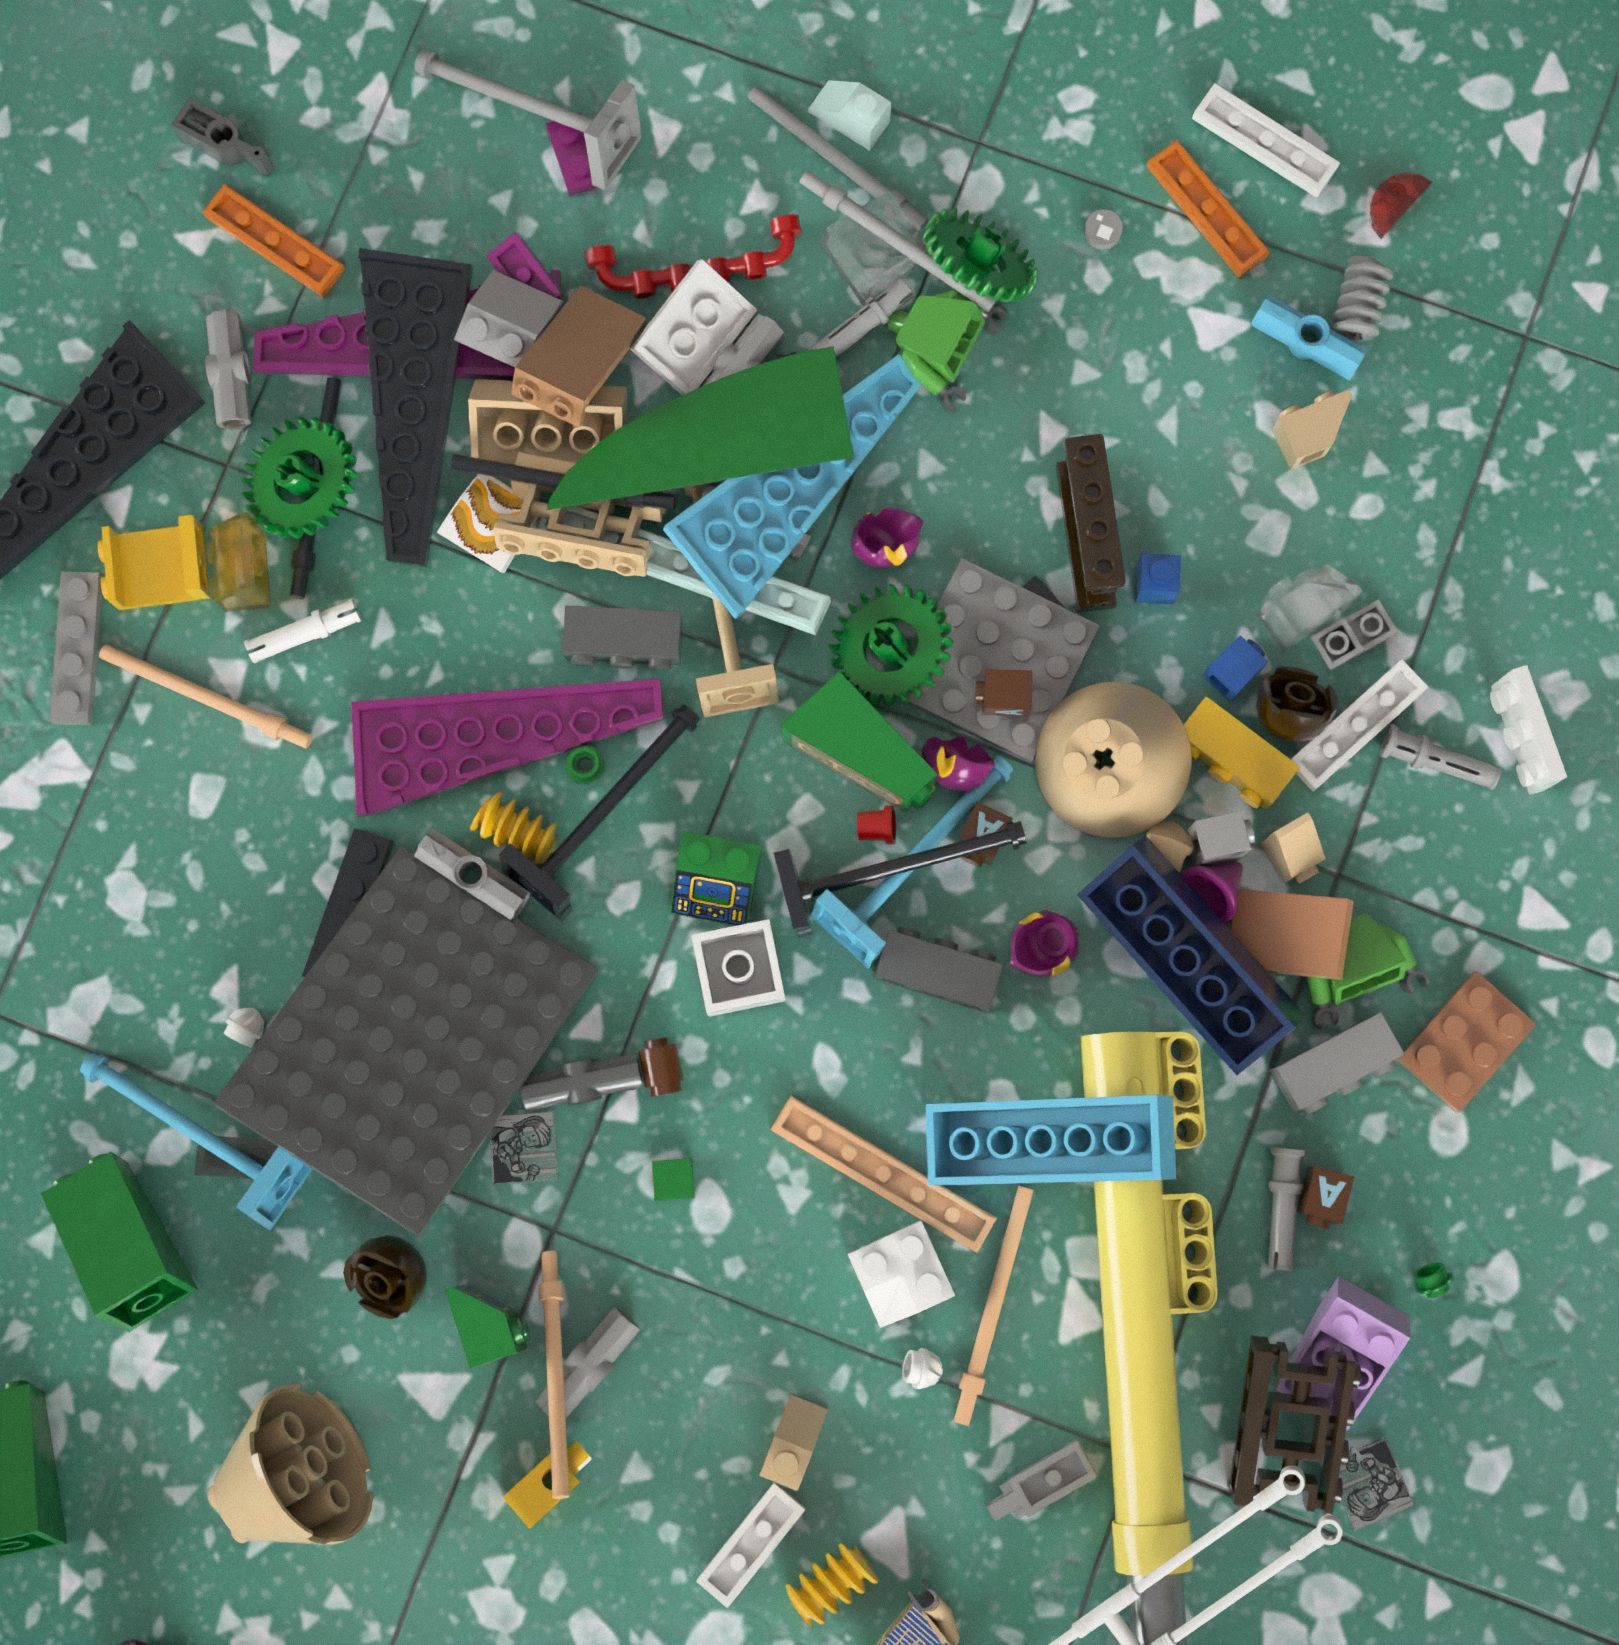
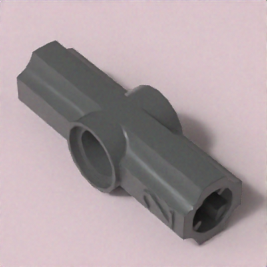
(581, 1082)

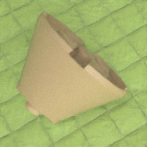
(1148, 755)
(294, 1473)

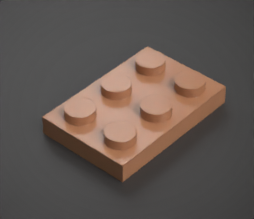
(1466, 1041)

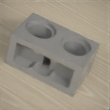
(1220, 839)

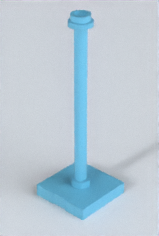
(850, 926)
(273, 1183)

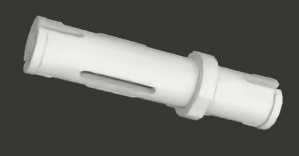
(312, 627)

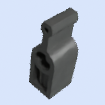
(217, 137)

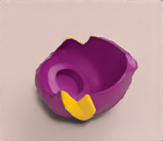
(886, 537)
(956, 764)
(1044, 944)

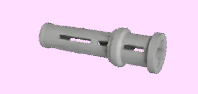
(1422, 747)
(1285, 1187)

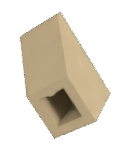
(1310, 431)

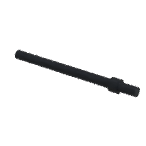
(549, 479)
(303, 558)

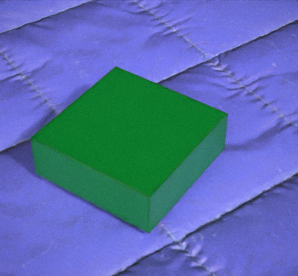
(673, 1179)

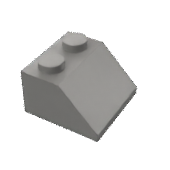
(506, 318)

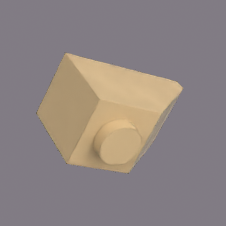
(1295, 849)
(793, 1442)

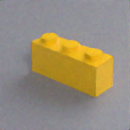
(1238, 755)

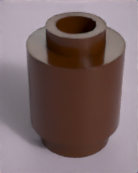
(661, 1067)

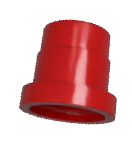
(877, 825)

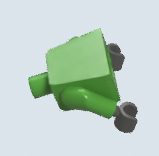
(939, 338)
(1373, 960)

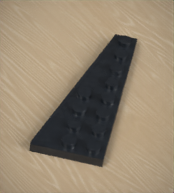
(413, 367)
(105, 430)

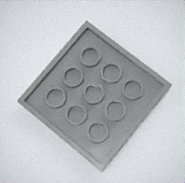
(1003, 630)

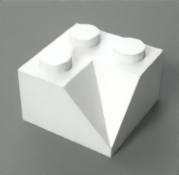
(901, 1274)

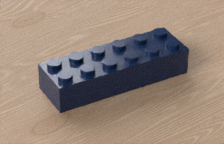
(1191, 955)

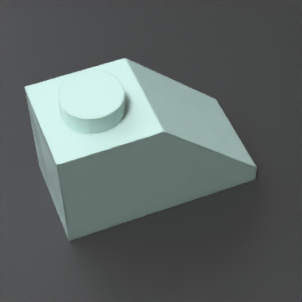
(852, 111)

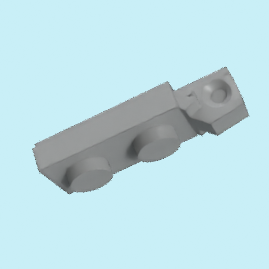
(1043, 1482)

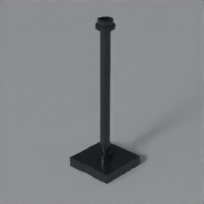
(540, 878)
(800, 892)

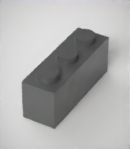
(622, 636)
(939, 969)

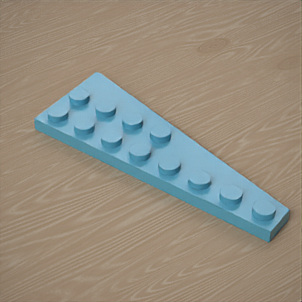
(755, 521)

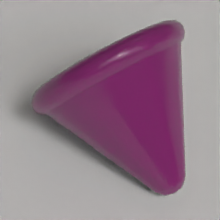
(1217, 886)

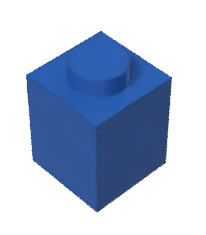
(1157, 578)
(1236, 667)

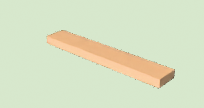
(883, 1174)

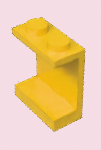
(154, 565)

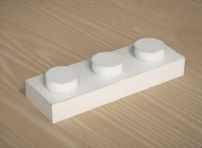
(750, 1544)

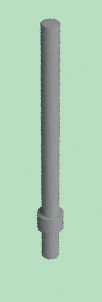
(832, 154)
(837, 199)

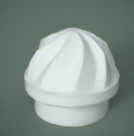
(245, 1026)
(921, 1368)

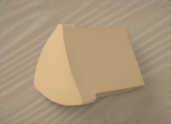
(1171, 842)

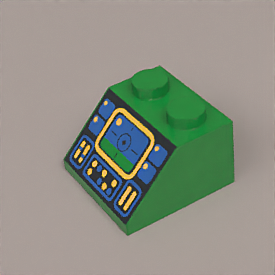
(715, 879)
(486, 1326)

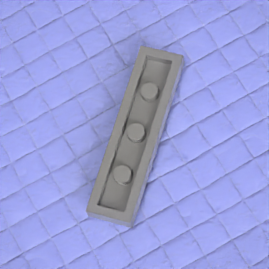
(76, 648)

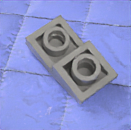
(1354, 635)

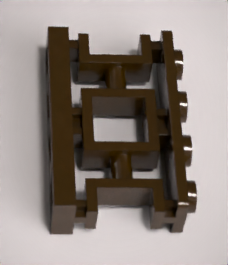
(1090, 523)
(1262, 1422)

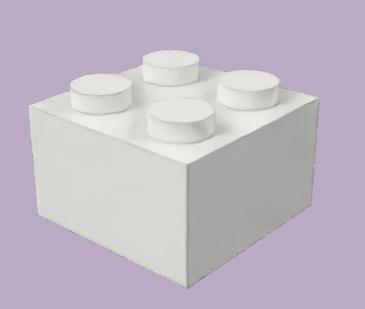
(738, 968)

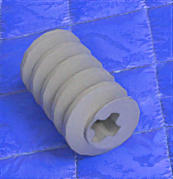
(1360, 298)

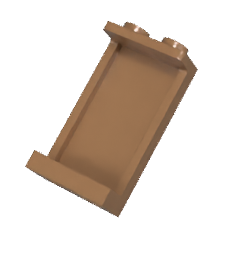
(576, 355)

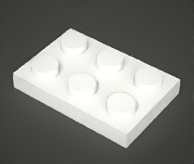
(693, 328)
(1527, 731)

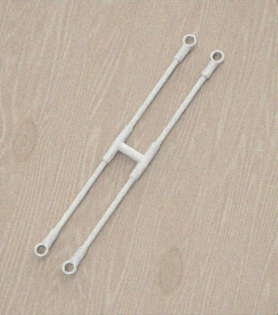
(1110, 1608)

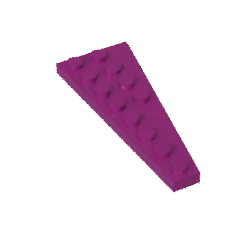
(341, 349)
(446, 741)

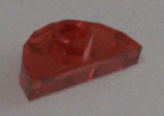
(1394, 199)

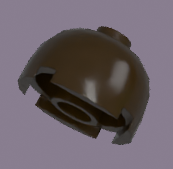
(1294, 704)
(386, 1275)

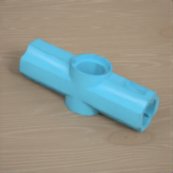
(1331, 348)

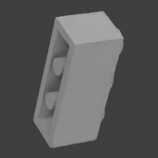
(1338, 1064)

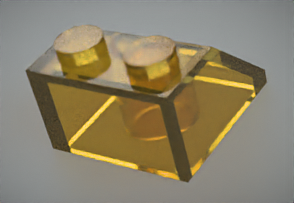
(239, 564)

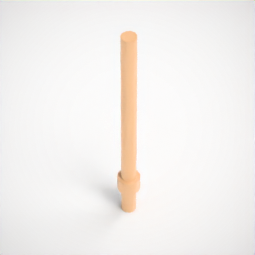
(271, 725)
(551, 1295)
(972, 1381)

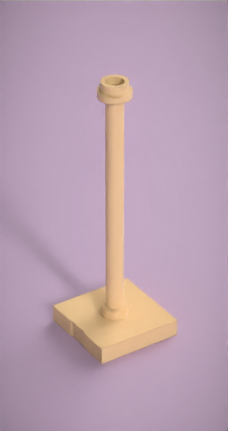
(737, 688)

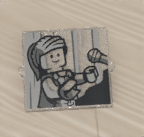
(524, 1148)
(1373, 1485)

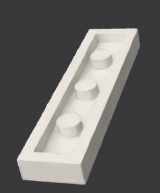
(1265, 140)
(1358, 724)

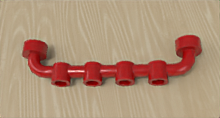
(644, 281)

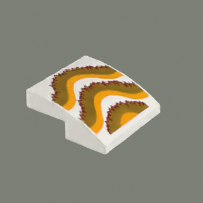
(474, 516)

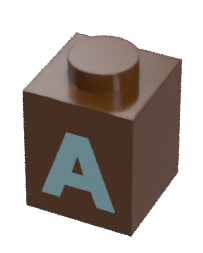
(1005, 692)
(982, 822)
(1324, 1196)

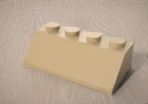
(507, 425)

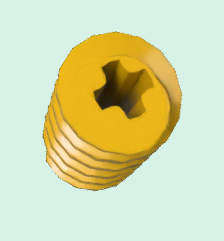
(515, 828)
(831, 1584)

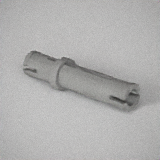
(868, 317)

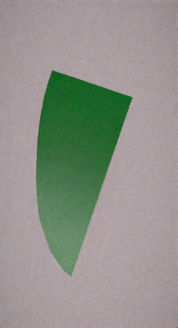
(732, 428)

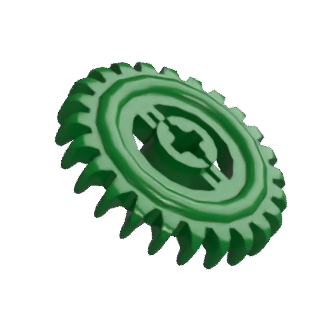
(981, 251)
(284, 468)
(878, 617)

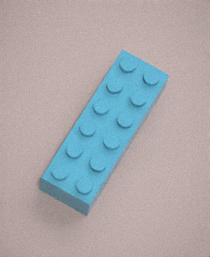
(1051, 1140)

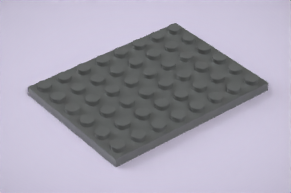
(406, 1041)

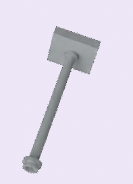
(607, 137)

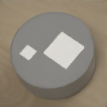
(1103, 229)

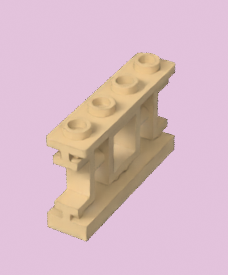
(569, 542)

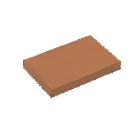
(1294, 932)

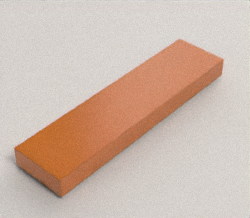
(1208, 209)
(274, 240)

